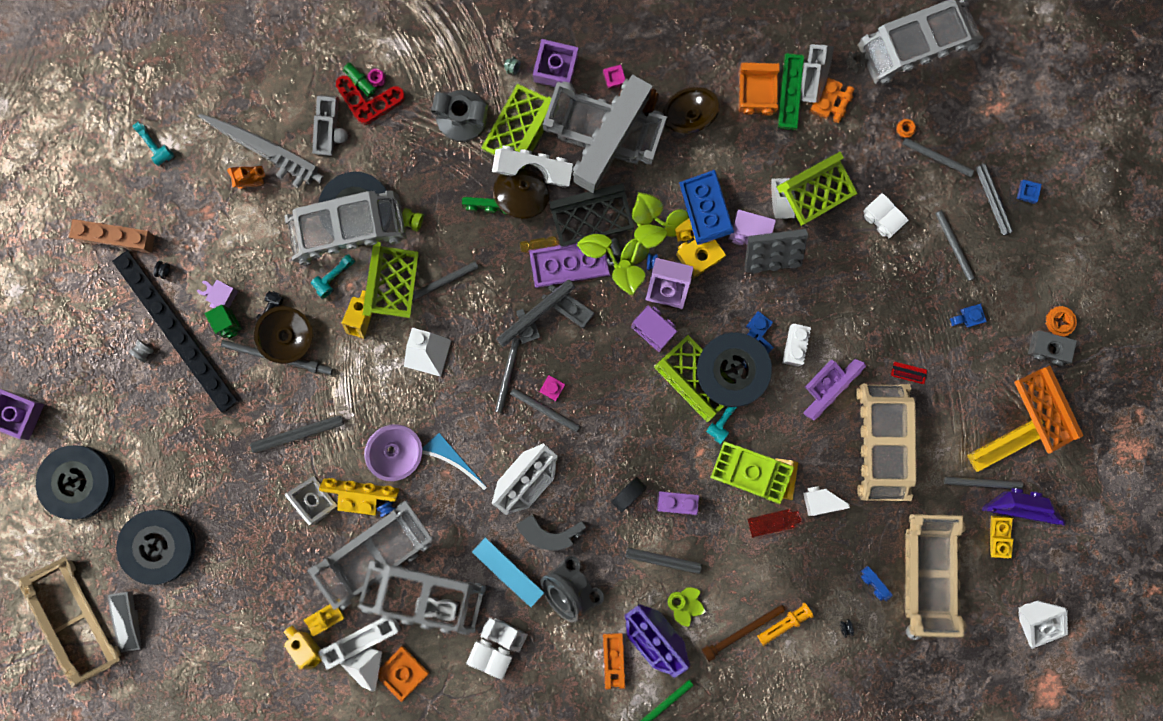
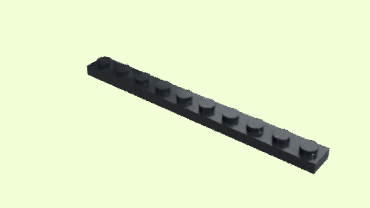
(175, 331)

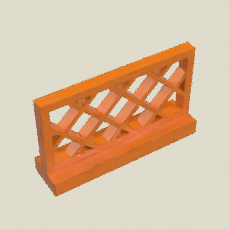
(1058, 410)

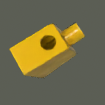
(354, 321)
(302, 648)

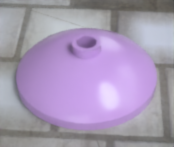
(400, 460)

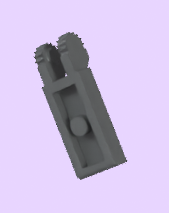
(572, 309)

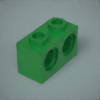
(223, 321)

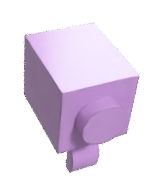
(218, 294)

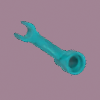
(160, 155)
(322, 285)
(717, 431)

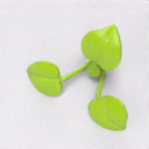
(643, 213)
(625, 273)

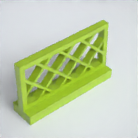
(535, 129)
(807, 177)
(374, 282)
(682, 385)

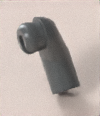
(616, 249)

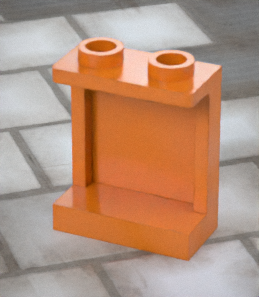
(758, 88)

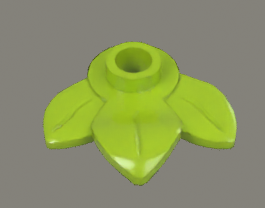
(688, 607)

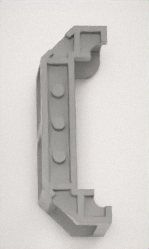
(428, 581)

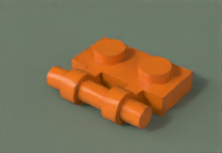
(830, 93)

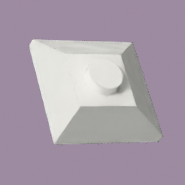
(426, 352)
(1043, 622)

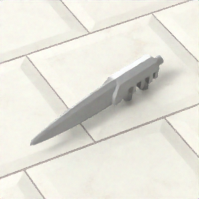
(274, 153)

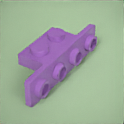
(830, 384)

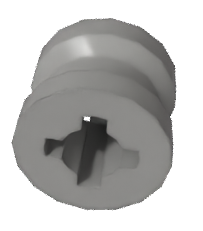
(141, 351)

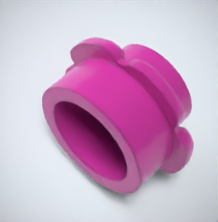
(376, 73)

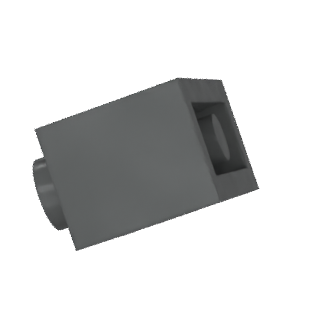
(1063, 348)

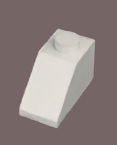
(780, 203)
(822, 501)

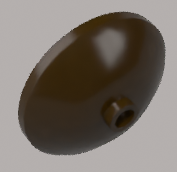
(691, 110)
(518, 200)
(273, 325)

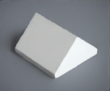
(310, 501)

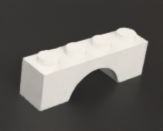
(555, 172)
(358, 641)

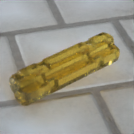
(538, 244)

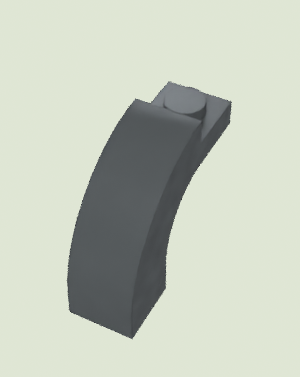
(542, 539)

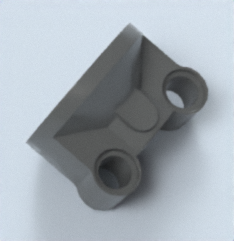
(460, 127)
(570, 590)

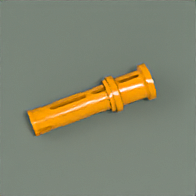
(793, 619)

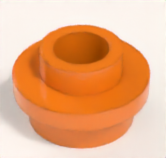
(908, 123)

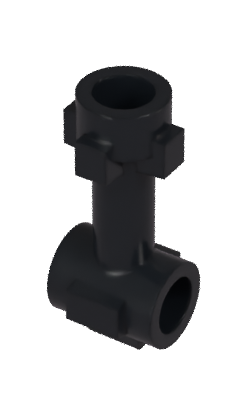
(273, 299)

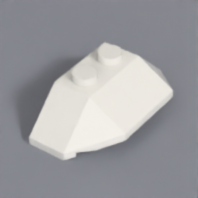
(525, 480)

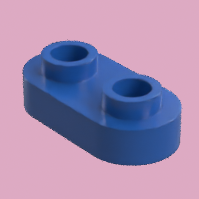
(881, 590)

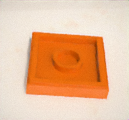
(402, 673)

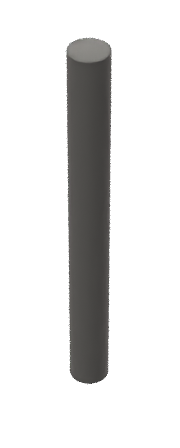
(938, 157)
(955, 246)
(445, 280)
(507, 375)
(545, 410)
(983, 483)

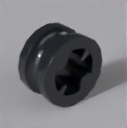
(161, 269)
(846, 628)

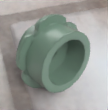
(512, 66)

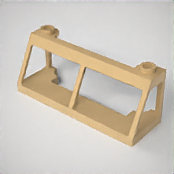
(67, 568)

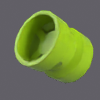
(412, 220)

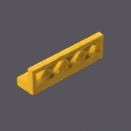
(1004, 446)

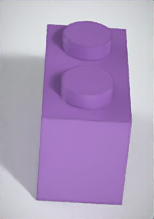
(677, 503)

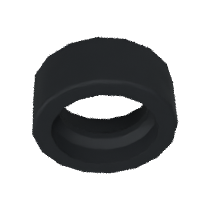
(629, 494)

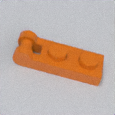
(613, 660)

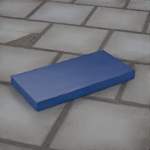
(706, 207)

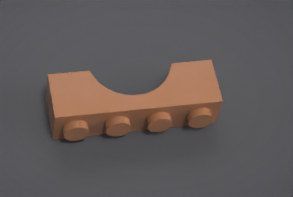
(113, 235)

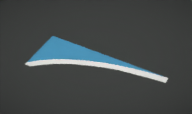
(441, 449)

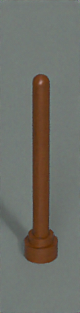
(712, 651)

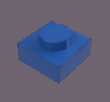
(1029, 191)

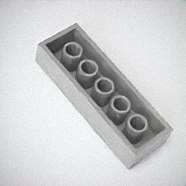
(612, 133)

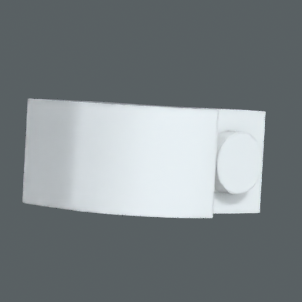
(504, 634)

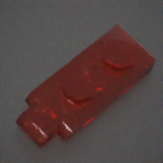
(773, 522)

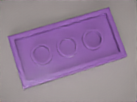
(558, 264)

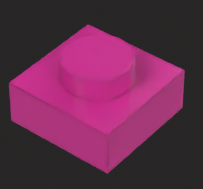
(614, 76)
(552, 388)

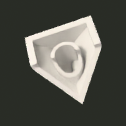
(364, 667)

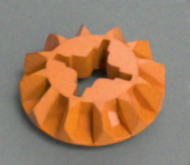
(1067, 317)

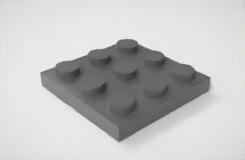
(775, 251)

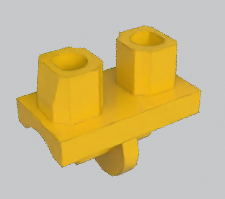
(323, 619)

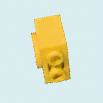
(688, 255)

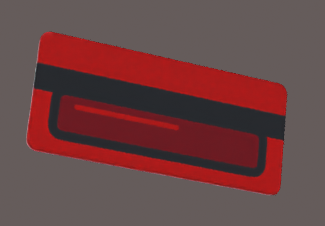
(909, 372)

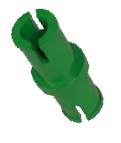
(359, 79)

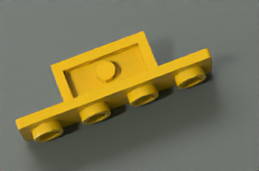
(358, 496)

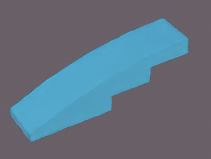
(508, 572)

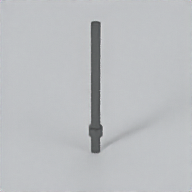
(312, 366)

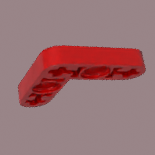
(362, 106)

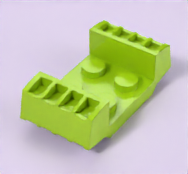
(752, 472)

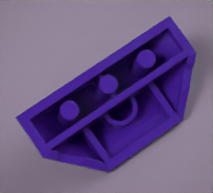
(1025, 506)
(656, 640)

